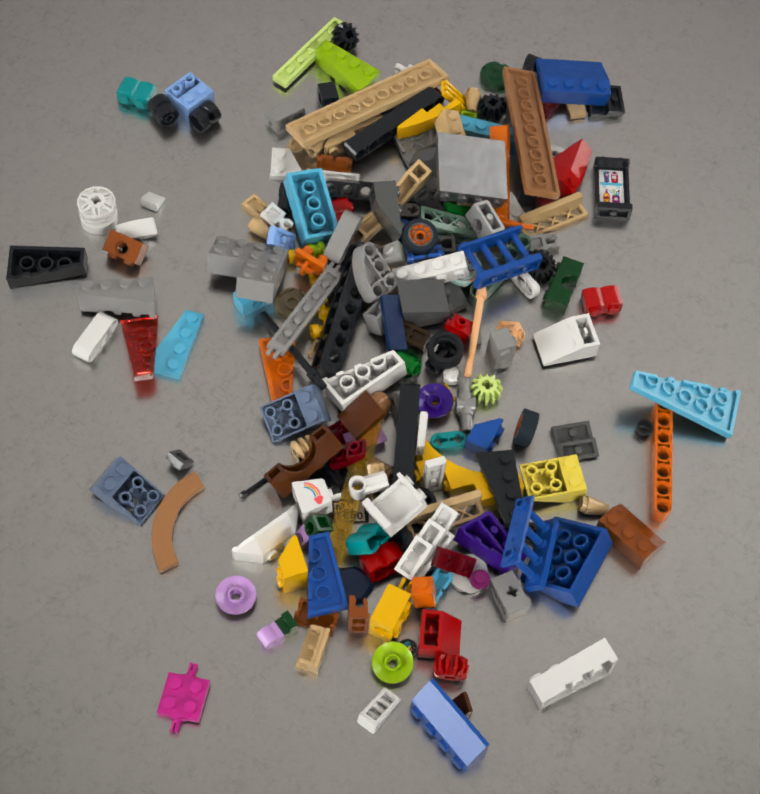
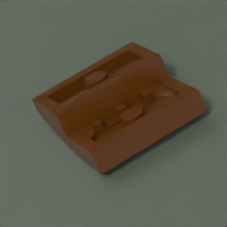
(361, 415)

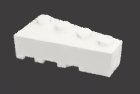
(371, 376)

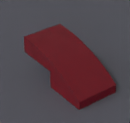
(453, 562)

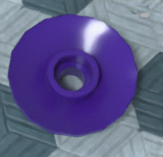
(435, 393)

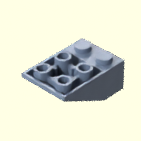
(295, 413)
(124, 481)

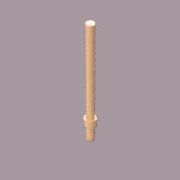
(481, 295)

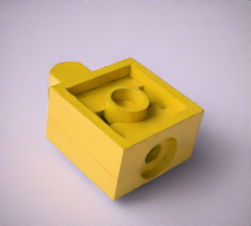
(391, 612)

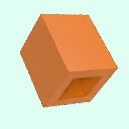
(423, 592)

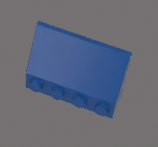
(572, 82)
(575, 560)

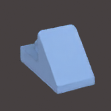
(280, 237)

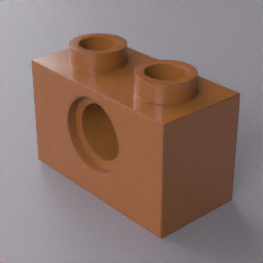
(115, 244)

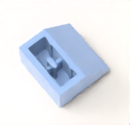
(189, 94)

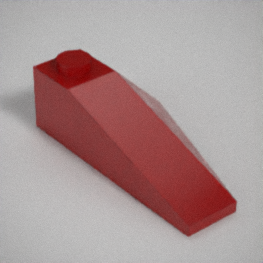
(571, 167)

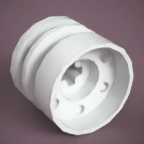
(97, 210)

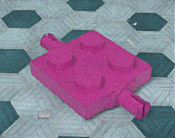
(183, 697)

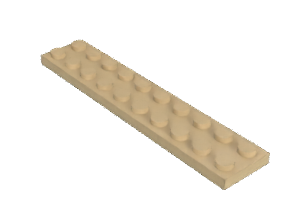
(365, 103)

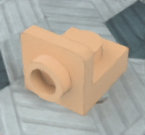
(515, 330)

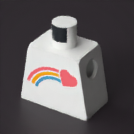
(314, 497)

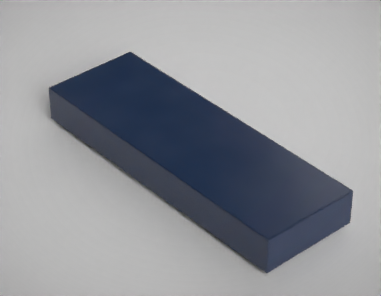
(393, 322)

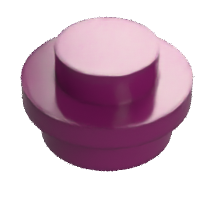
(479, 579)

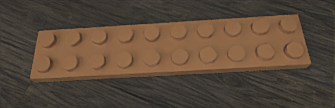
(530, 133)

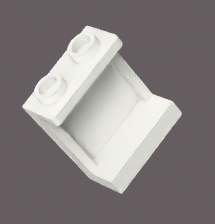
(396, 505)

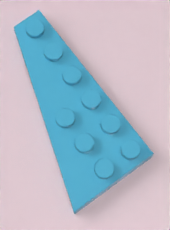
(696, 401)

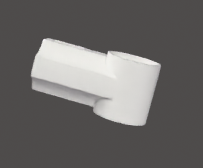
(370, 484)

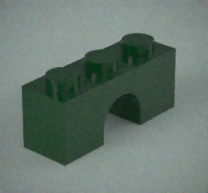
(567, 273)

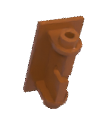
(337, 164)

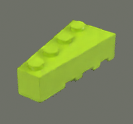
(345, 68)

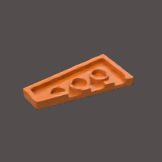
(277, 372)

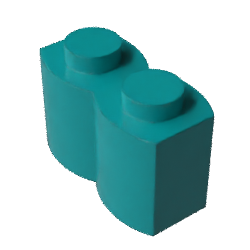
(135, 92)
(366, 539)

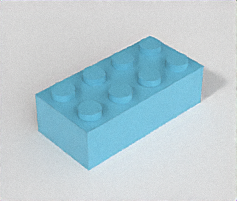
(310, 206)

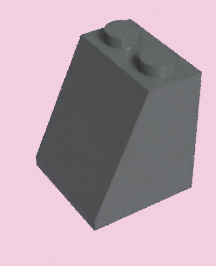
(424, 301)

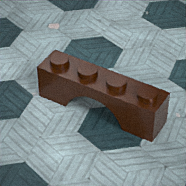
(322, 447)

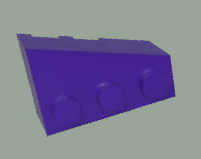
(485, 539)

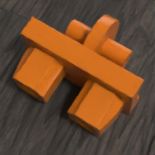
(308, 263)

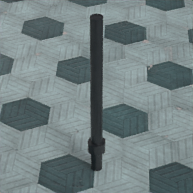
(312, 373)

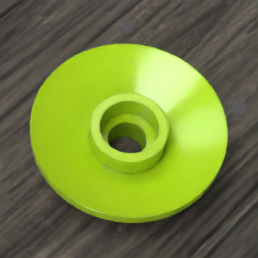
(392, 652)

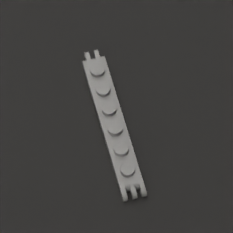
(304, 311)

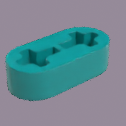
(448, 441)

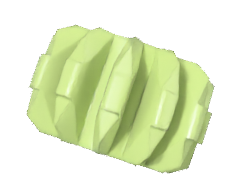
(486, 389)

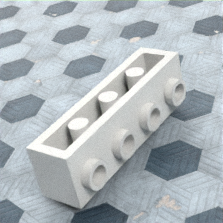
(445, 267)

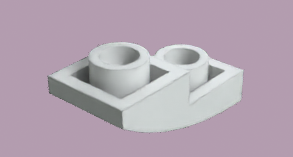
(139, 228)

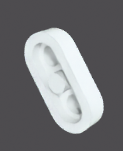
(527, 285)

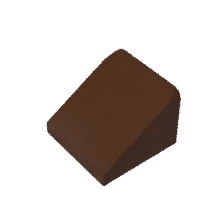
(463, 703)

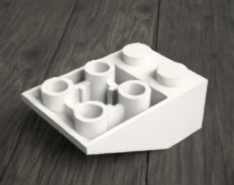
(567, 340)

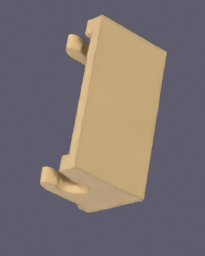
(313, 648)

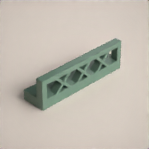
(461, 234)

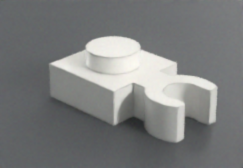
(275, 216)

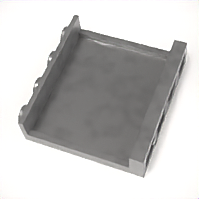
(470, 169)

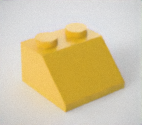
(292, 569)

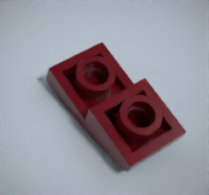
(350, 455)

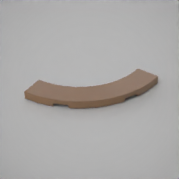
(166, 517)

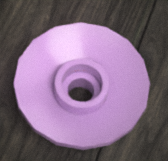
(235, 586)

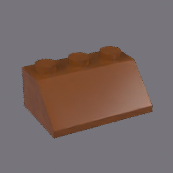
(630, 535)

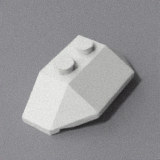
(269, 540)

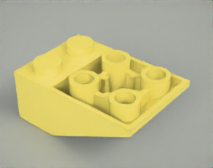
(554, 479)

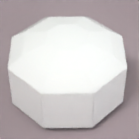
(451, 376)

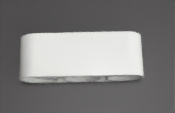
(94, 337)

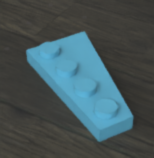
(177, 345)

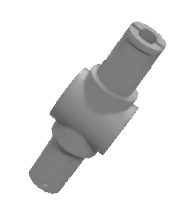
(465, 405)

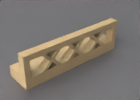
(552, 210)
(456, 503)

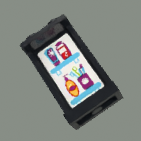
(611, 188)

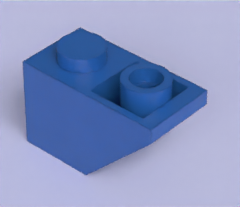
(483, 436)

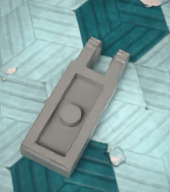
(539, 242)

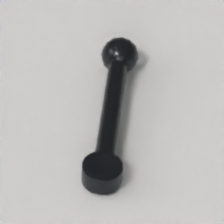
(243, 494)

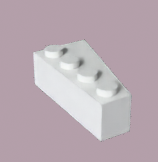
(572, 674)

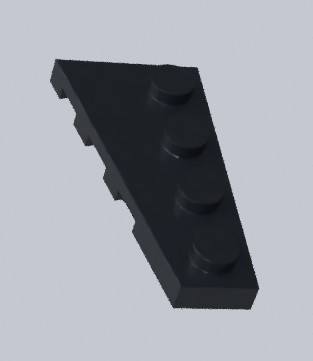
(502, 479)

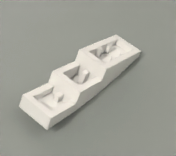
(427, 541)

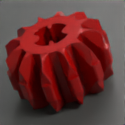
(451, 667)

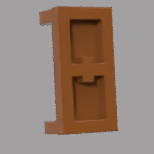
(357, 616)
(326, 621)

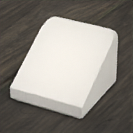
(152, 201)

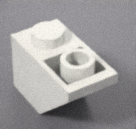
(393, 254)

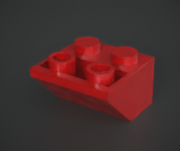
(438, 634)

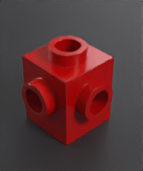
(460, 326)

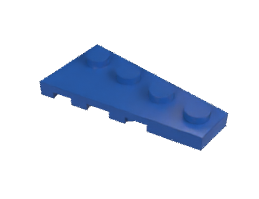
(325, 585)

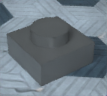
(179, 459)

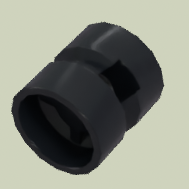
(163, 110)
(205, 116)

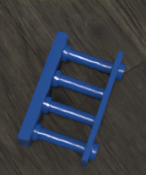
(500, 272)
(543, 545)

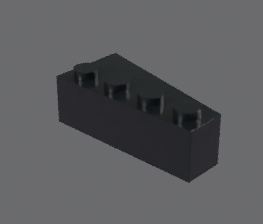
(43, 264)

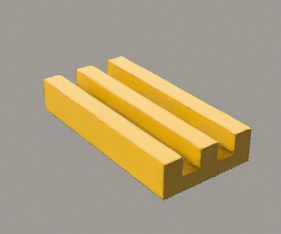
(450, 93)

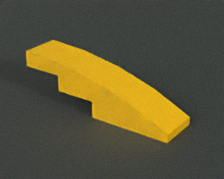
(424, 121)

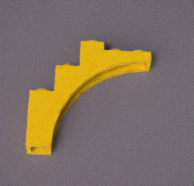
(456, 478)

